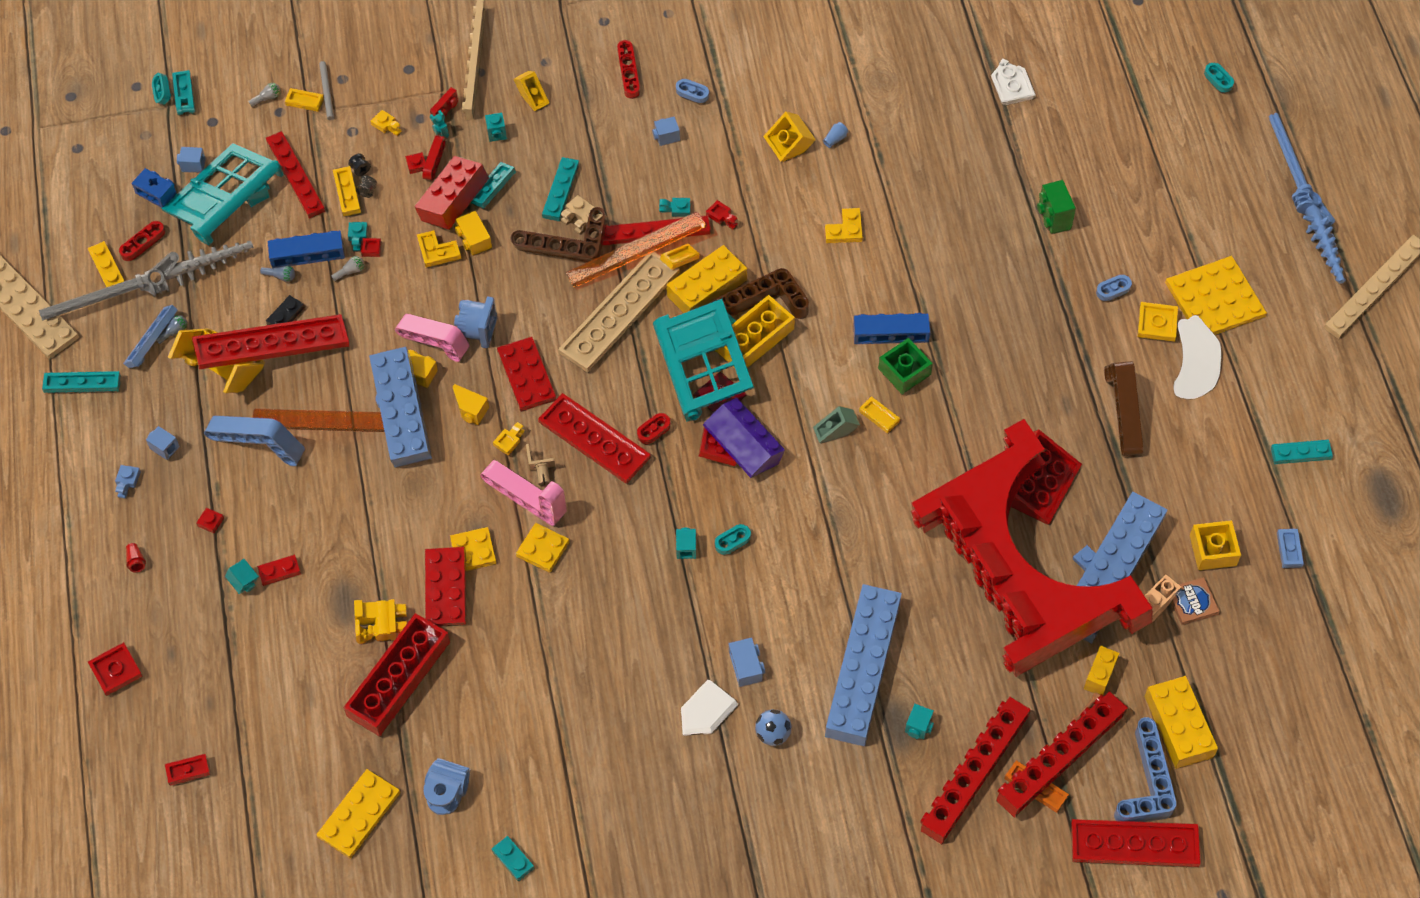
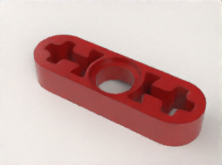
(434, 157)
(140, 248)

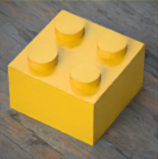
(1215, 545)

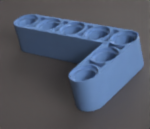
(257, 431)
(1153, 778)

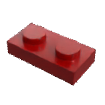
(446, 102)
(278, 570)
(187, 769)

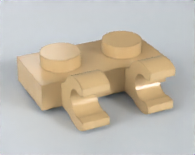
(580, 209)

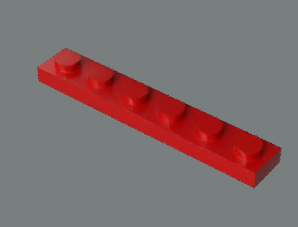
(295, 175)
(630, 232)

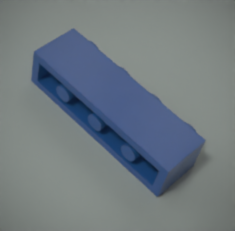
(306, 249)
(891, 328)

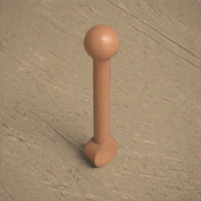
(1094, 697)

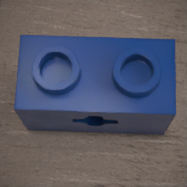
(154, 188)

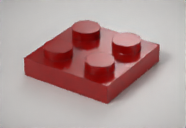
(115, 669)

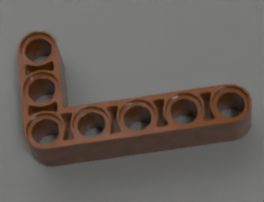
(566, 243)
(775, 287)
(1127, 406)

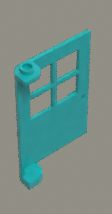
(208, 205)
(693, 336)

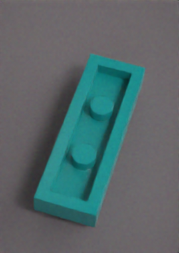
(495, 183)
(1301, 452)

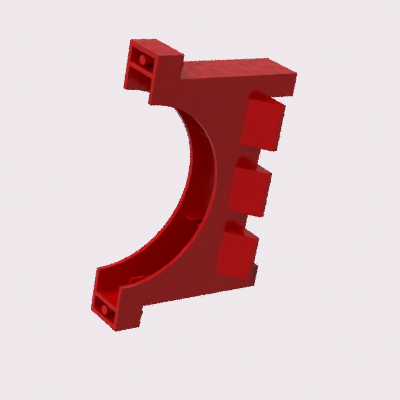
(1037, 609)

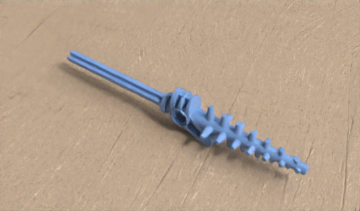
(1310, 204)

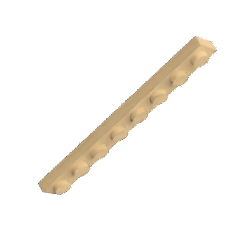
(473, 64)
(1374, 287)

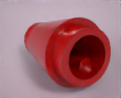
(134, 558)

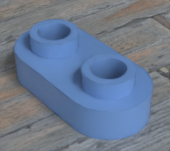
(694, 91)
(1112, 287)

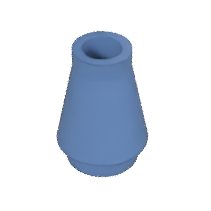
(837, 133)

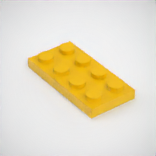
(358, 813)

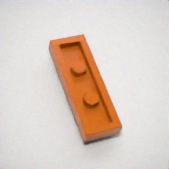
(1052, 796)

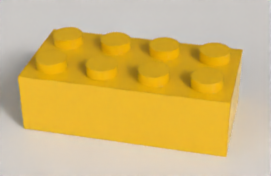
(707, 280)
(760, 330)
(1180, 722)

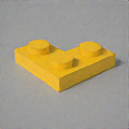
(848, 231)
(437, 254)

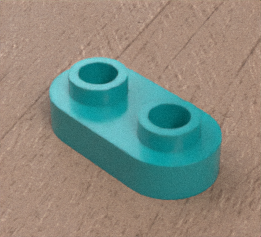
(1220, 78)
(161, 88)
(731, 539)

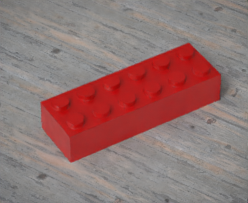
(397, 674)

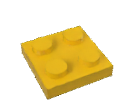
(1157, 321)
(542, 547)
(477, 548)

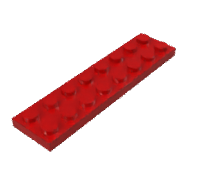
(270, 341)

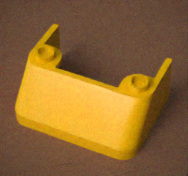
(237, 375)

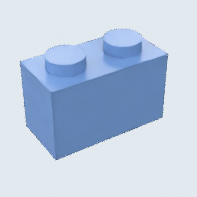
(745, 662)

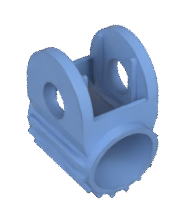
(447, 779)

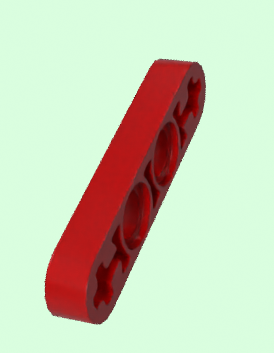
(628, 69)

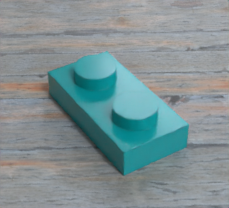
(512, 858)

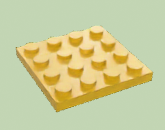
(1216, 295)

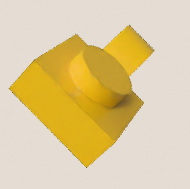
(384, 122)
(510, 439)

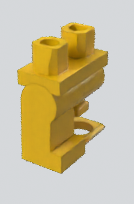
(382, 615)

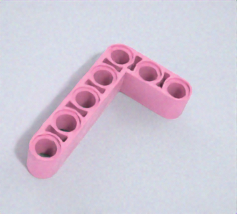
(545, 504)

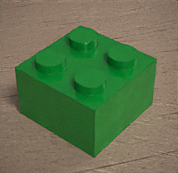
(1056, 207)
(905, 366)

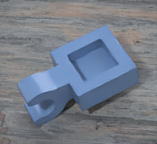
(126, 478)

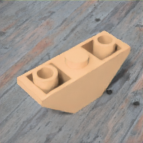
(1162, 595)

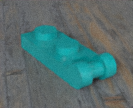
(183, 92)

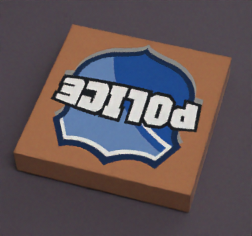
(1194, 602)

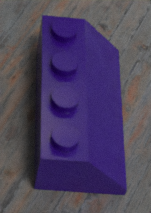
(744, 438)

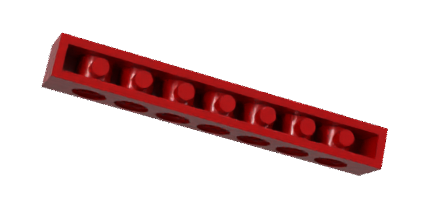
(1014, 801)
(940, 829)

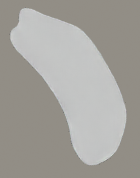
(1200, 359)

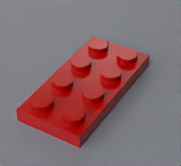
(526, 374)
(445, 586)

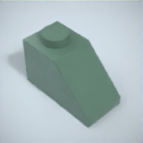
(836, 424)

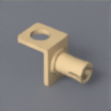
(541, 467)

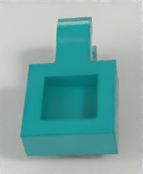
(439, 125)
(679, 206)
(356, 233)

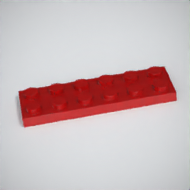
(594, 438)
(1135, 843)

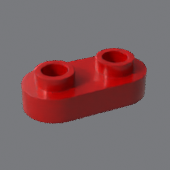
(651, 428)

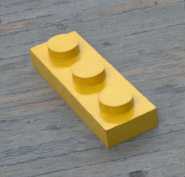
(346, 191)
(105, 264)

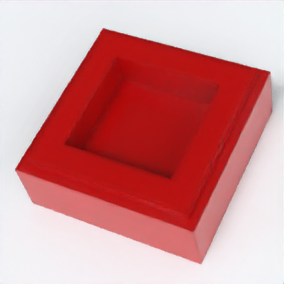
(371, 247)

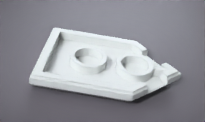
(1012, 83)
(706, 709)

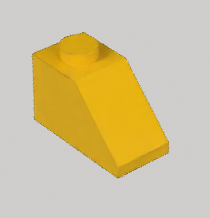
(531, 90)
(470, 404)

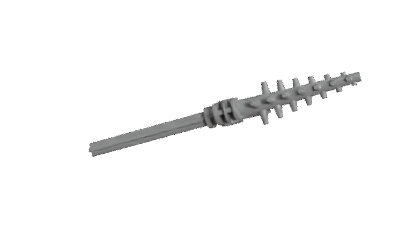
(166, 267)

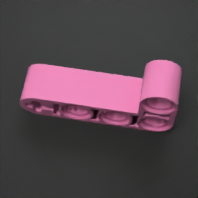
(434, 334)

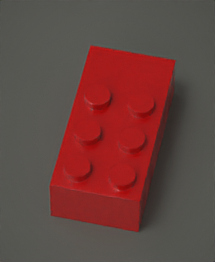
(451, 192)

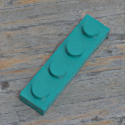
(560, 189)
(81, 381)

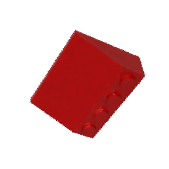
(1047, 487)

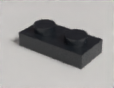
(286, 312)

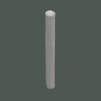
(326, 90)

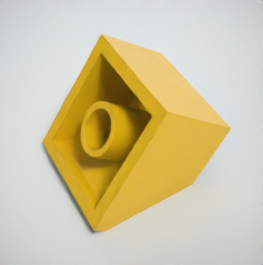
(789, 136)

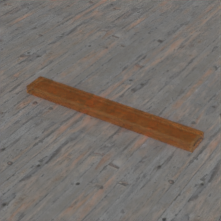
(635, 249)
(324, 419)

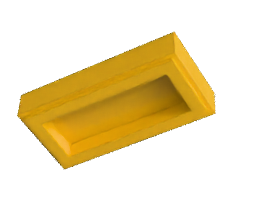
(304, 99)
(679, 256)
(879, 414)

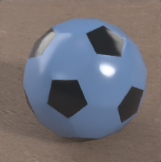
(773, 727)

